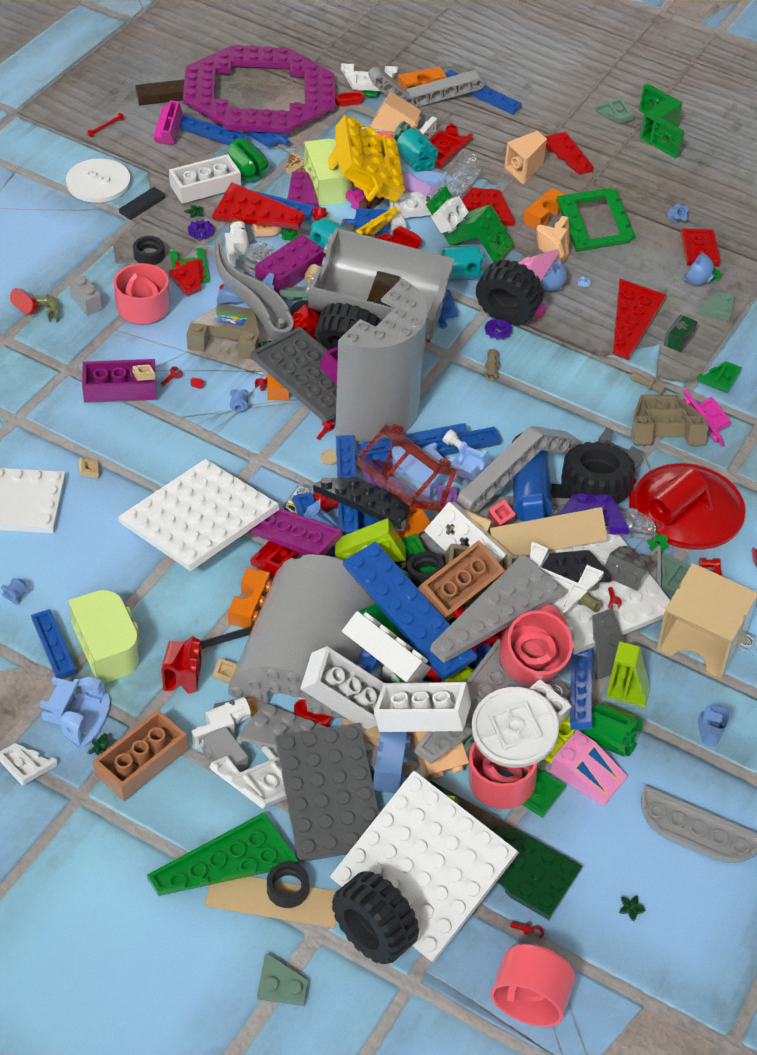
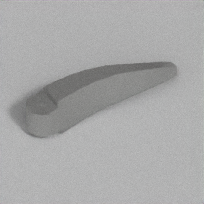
(258, 296)

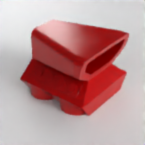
(182, 665)

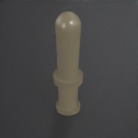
(652, 385)

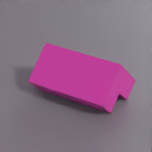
(168, 123)

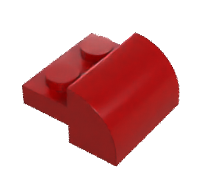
(272, 557)

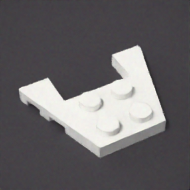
(360, 80)
(410, 205)
(573, 590)
(260, 783)

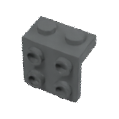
(628, 566)

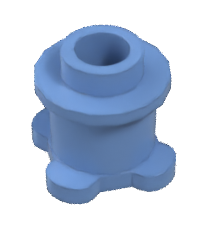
(678, 212)
(239, 400)
(14, 590)

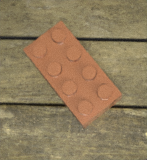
(461, 579)
(140, 755)

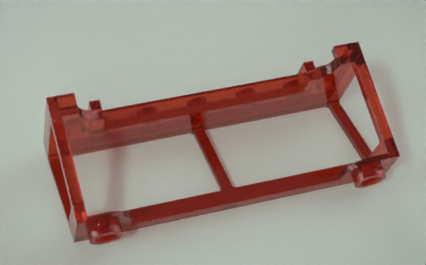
(383, 470)

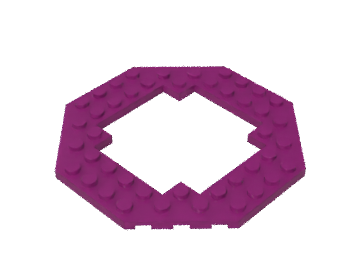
(200, 86)

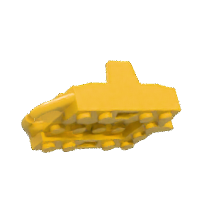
(362, 160)

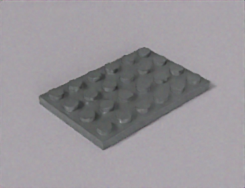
(295, 364)
(327, 789)

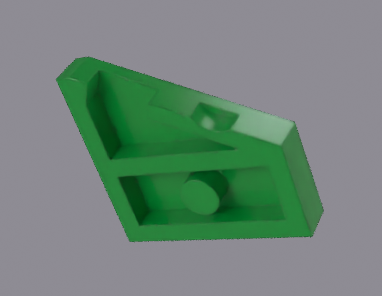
(721, 377)

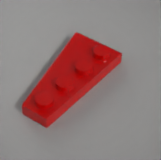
(568, 151)

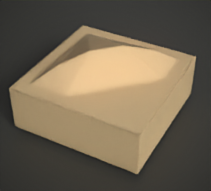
(143, 372)
(88, 468)
(224, 670)

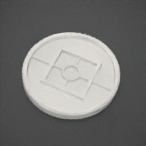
(98, 180)
(515, 727)

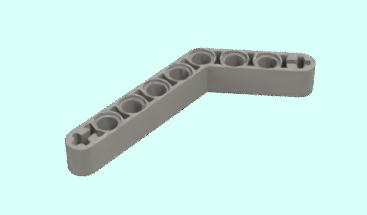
(431, 91)
(511, 462)

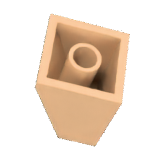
(393, 112)
(525, 156)
(451, 761)

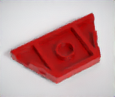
(448, 145)

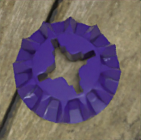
(200, 233)
(502, 325)

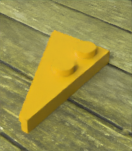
(378, 223)

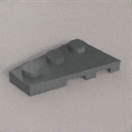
(606, 637)

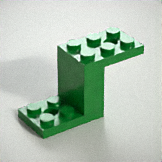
(661, 120)
(478, 223)

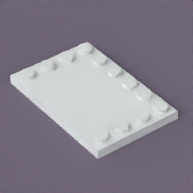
(30, 499)

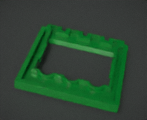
(577, 229)

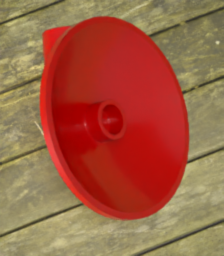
(691, 505)

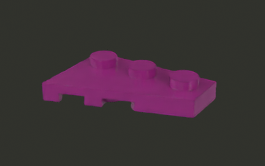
(302, 189)

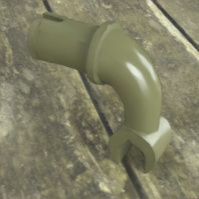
(48, 301)
(589, 601)

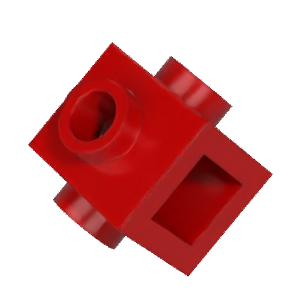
(305, 318)

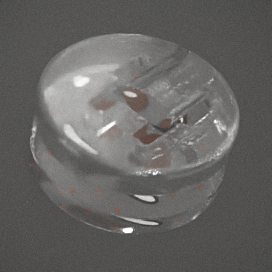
(257, 252)

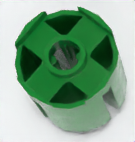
(248, 159)
(614, 729)

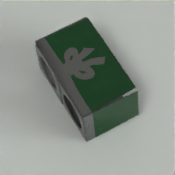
(680, 333)

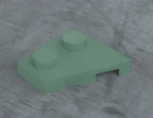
(615, 110)
(293, 292)
(718, 306)
(672, 573)
(281, 983)

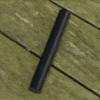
(226, 637)

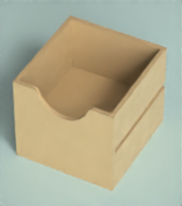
(707, 618)

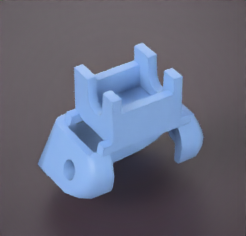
(471, 464)
(418, 470)
(78, 714)

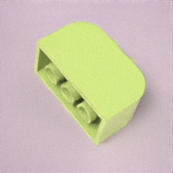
(327, 183)
(106, 634)

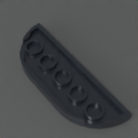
(365, 498)

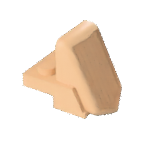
(554, 238)

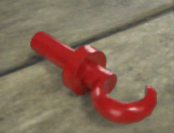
(527, 929)

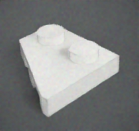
(25, 763)

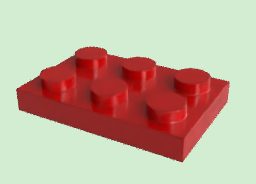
(698, 241)

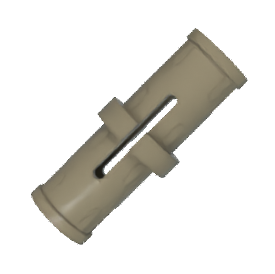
(492, 365)

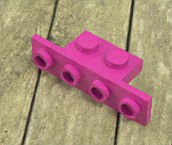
(713, 414)

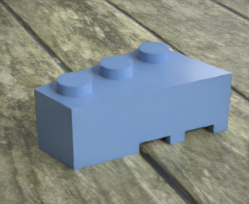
(390, 761)

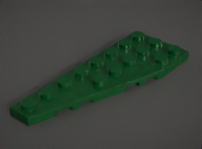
(537, 874)

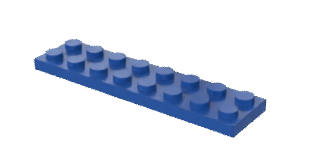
(404, 606)

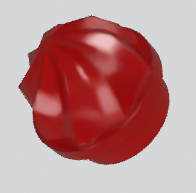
(319, 213)

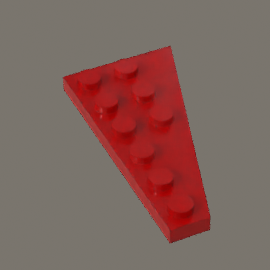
(256, 209)
(634, 315)

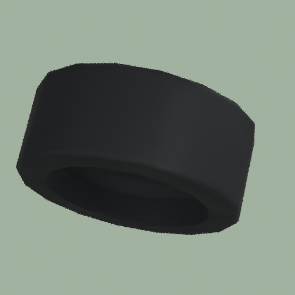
(149, 242)
(421, 560)
(287, 869)

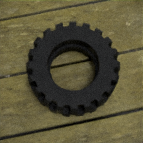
(518, 281)
(337, 320)
(598, 470)
(375, 917)

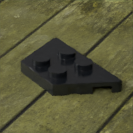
(573, 563)

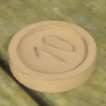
(329, 457)

